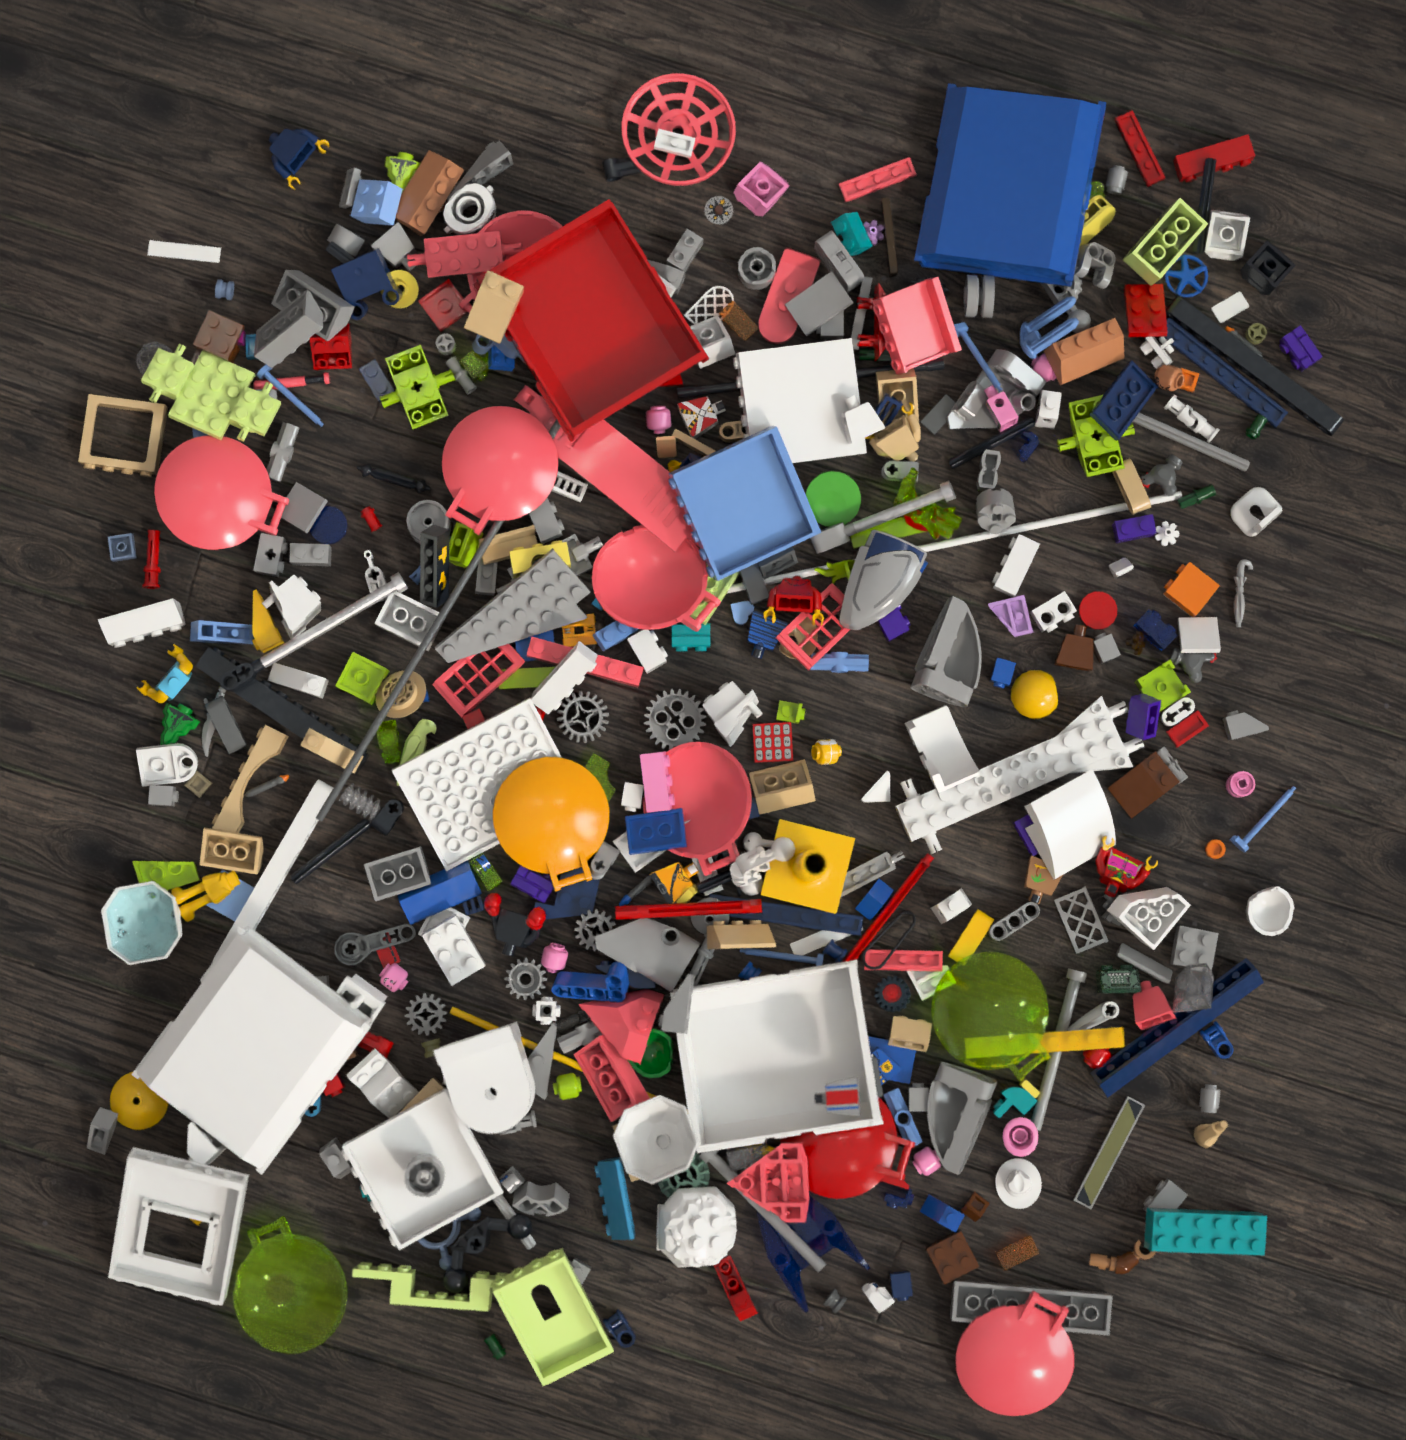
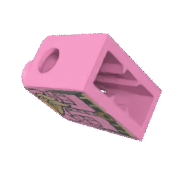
(1003, 416)

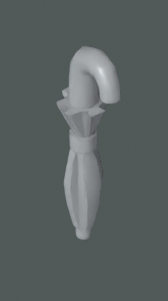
(1239, 602)

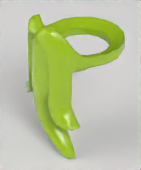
(837, 570)

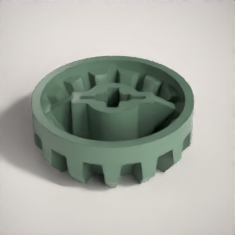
(702, 1180)

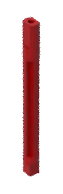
(688, 909)

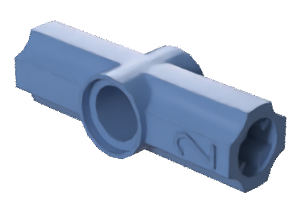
(842, 662)
(897, 1105)

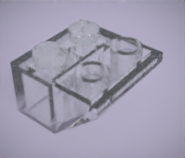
(1193, 988)

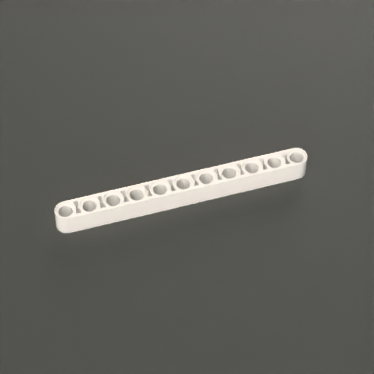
(281, 861)

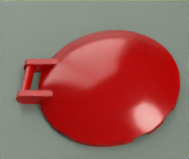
(853, 1159)

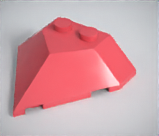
(626, 1022)
(778, 1182)

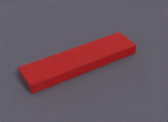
(1139, 148)

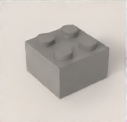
(1193, 947)

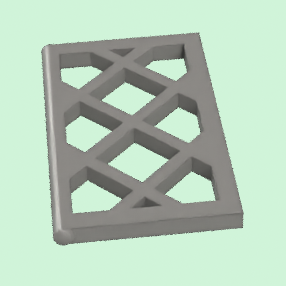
(1097, 924)

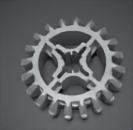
(591, 713)

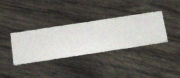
(184, 251)
(816, 941)

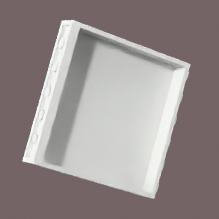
(801, 394)
(383, 1156)

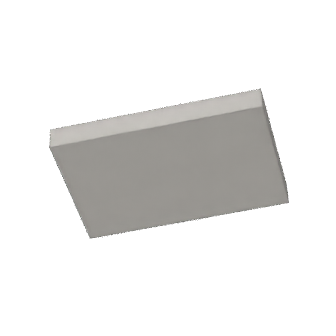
(819, 303)

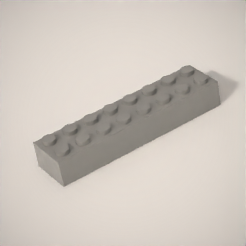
(1087, 1311)

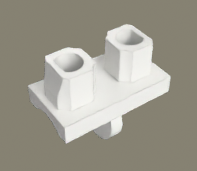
(1152, 344)

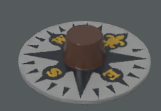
(718, 210)

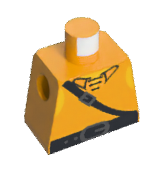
(674, 880)

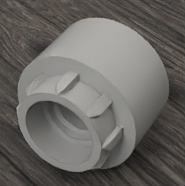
(346, 239)

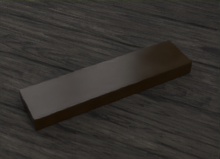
(889, 237)

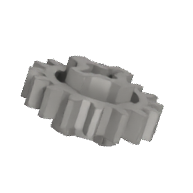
(587, 925)
(426, 1005)

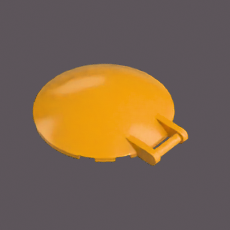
(551, 817)

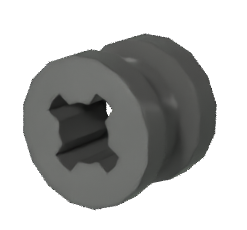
(834, 1301)

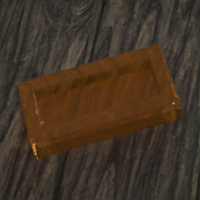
(738, 320)

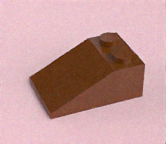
(1143, 784)

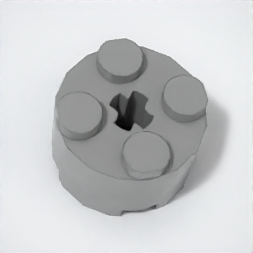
(756, 257)
(995, 510)
(422, 1186)

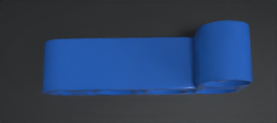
(593, 986)

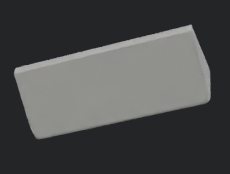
(1144, 963)

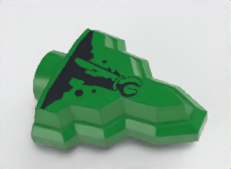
(177, 723)

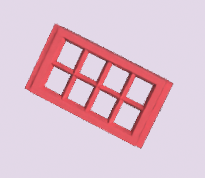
(795, 649)
(450, 696)

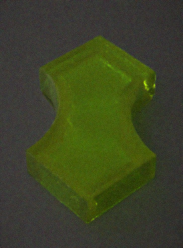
(599, 769)

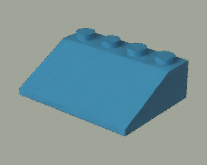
(616, 1199)

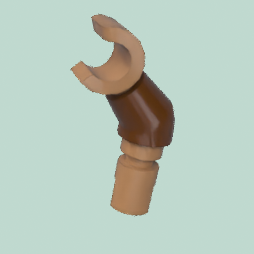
(1122, 1263)

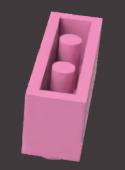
(657, 781)

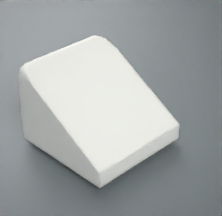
(1120, 567)

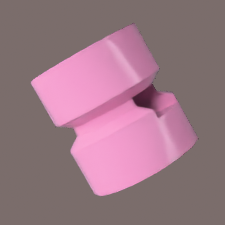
(1240, 784)

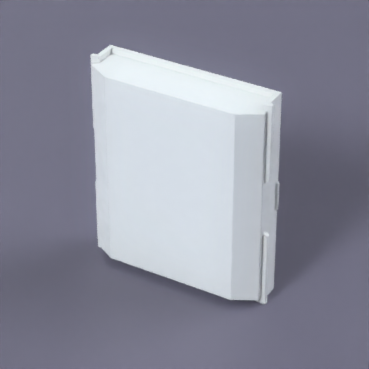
(253, 1048)
(765, 1051)

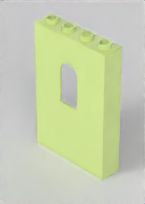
(564, 1340)

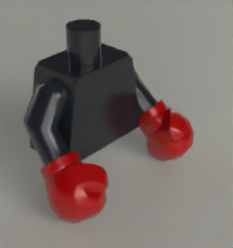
(513, 927)

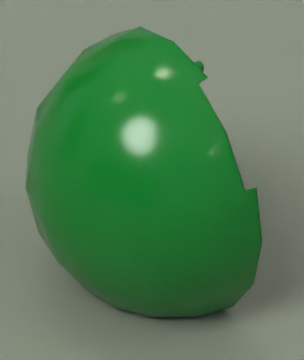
(657, 1056)

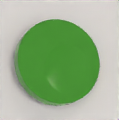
(833, 498)

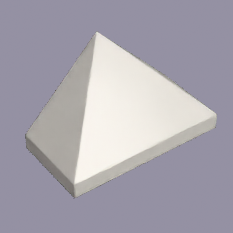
(880, 791)

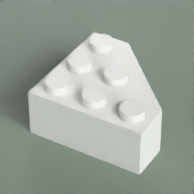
(1149, 913)

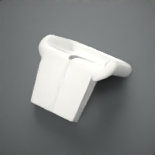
(1245, 520)

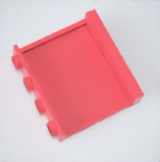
(916, 324)

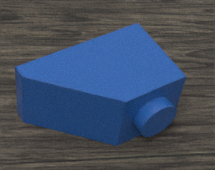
(942, 1213)

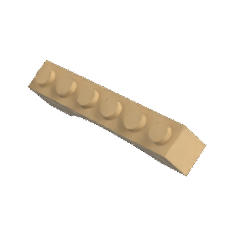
(268, 745)

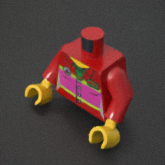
(1119, 869)

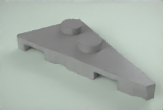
(541, 1061)

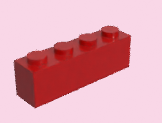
(1227, 154)

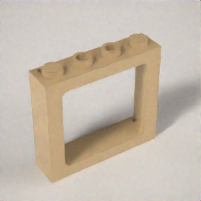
(152, 462)

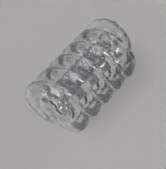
(360, 801)

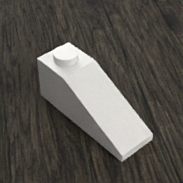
(298, 680)

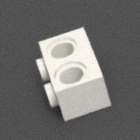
(1051, 609)

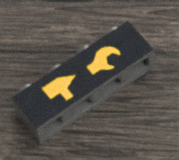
(434, 566)

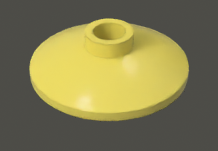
(410, 286)

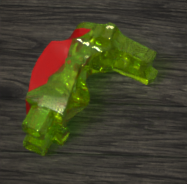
(932, 517)

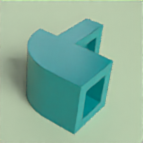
(1015, 1096)

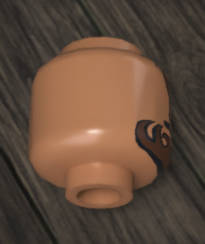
(1169, 377)

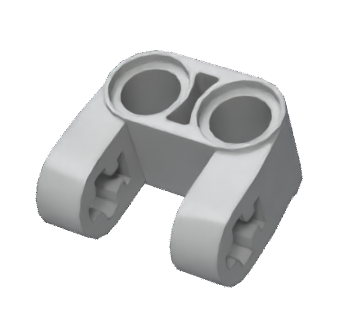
(1098, 258)

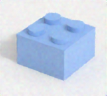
(376, 202)

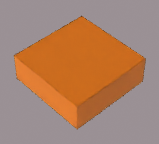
(1190, 380)

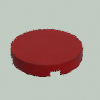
(1098, 610)

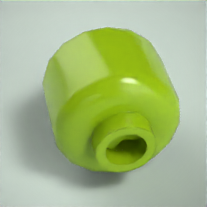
(567, 1086)

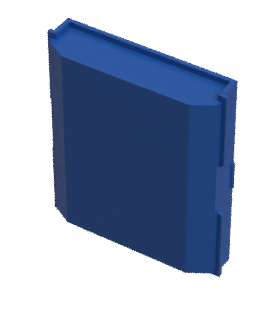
(1010, 185)

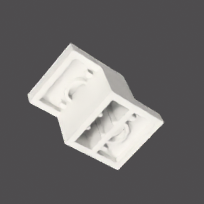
(382, 1083)

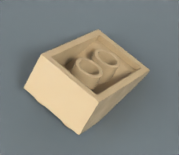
(494, 307)
(902, 387)

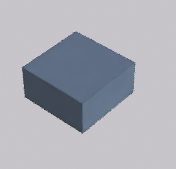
(122, 547)

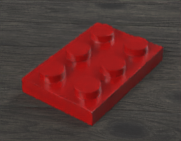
(1145, 310)

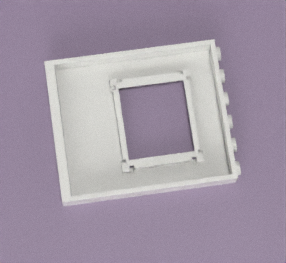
(185, 1191)

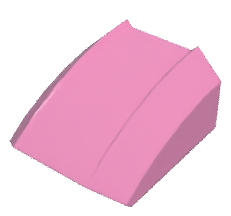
(760, 189)

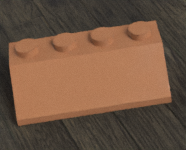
(427, 192)
(1086, 351)

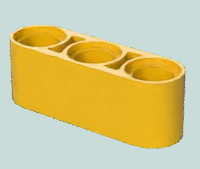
(971, 936)

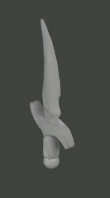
(209, 727)

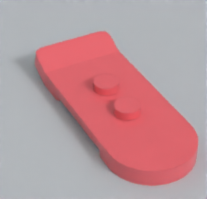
(793, 276)

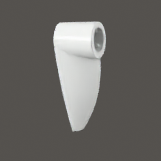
(1095, 1017)

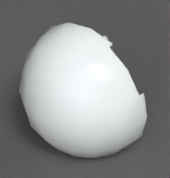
(1270, 911)

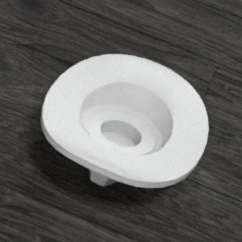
(1018, 1183)

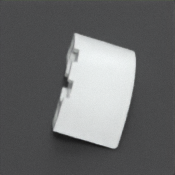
(941, 748)

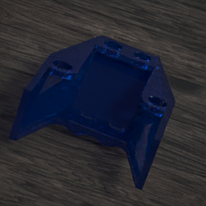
(820, 1232)

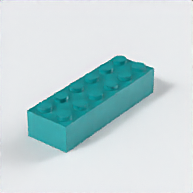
(1205, 1231)

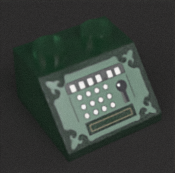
(1117, 980)

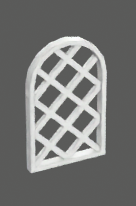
(705, 305)

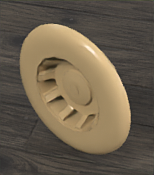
(408, 700)

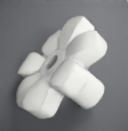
(1170, 537)

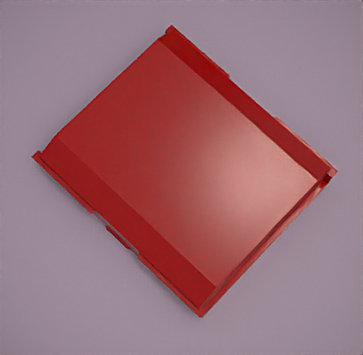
(595, 320)

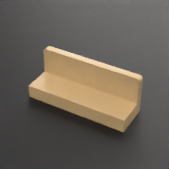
(505, 542)

